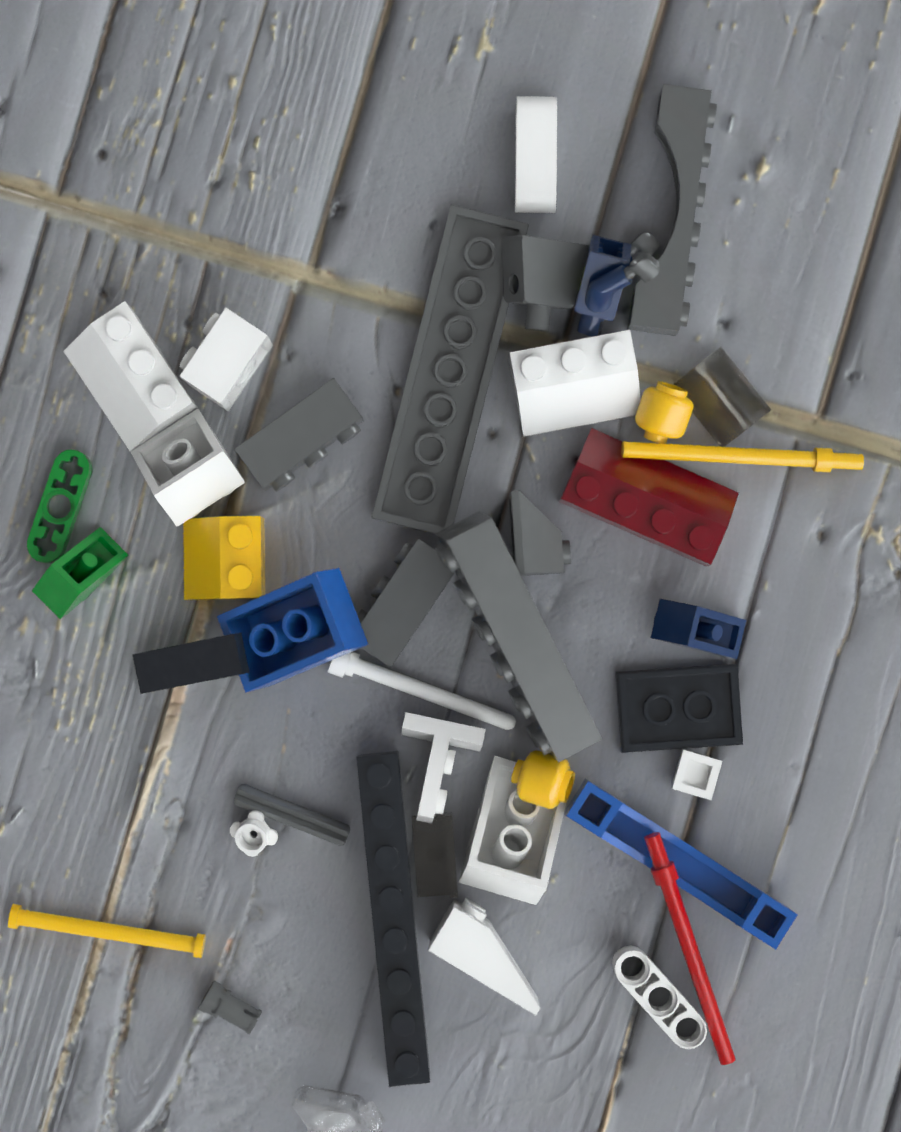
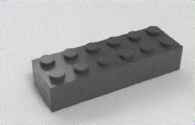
(518, 635)

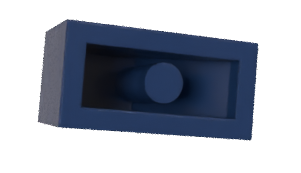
(698, 628)

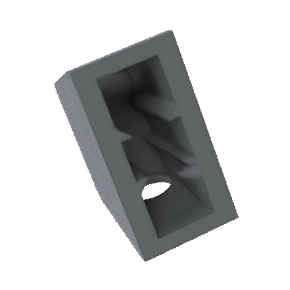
(541, 275)

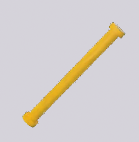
(107, 931)

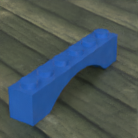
(697, 873)

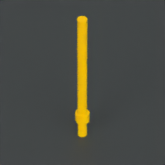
(819, 459)

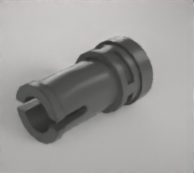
(221, 1003)

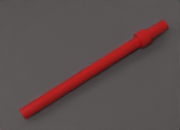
(665, 876)

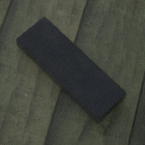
(191, 663)

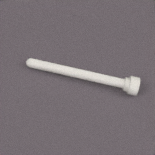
(351, 663)

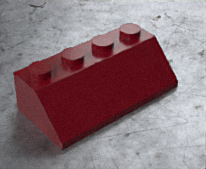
(650, 499)

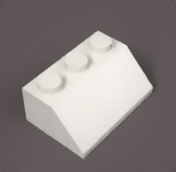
(129, 376)
(575, 383)

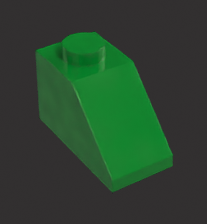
(79, 572)

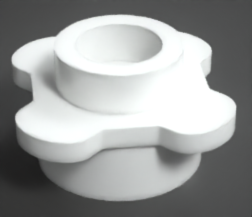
(245, 841)

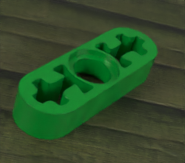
(37, 530)

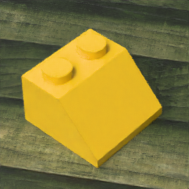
(224, 557)

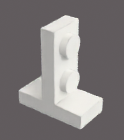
(441, 759)

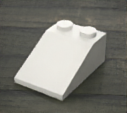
(511, 840)
(473, 946)

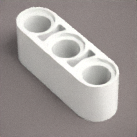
(535, 154)
(670, 1013)

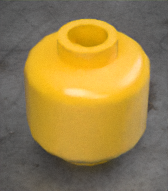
(664, 412)
(543, 779)

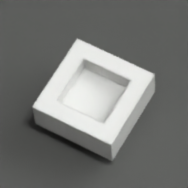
(696, 774)

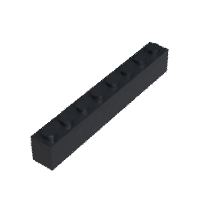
(393, 918)

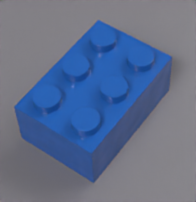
(295, 628)

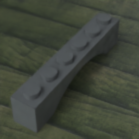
(681, 129)

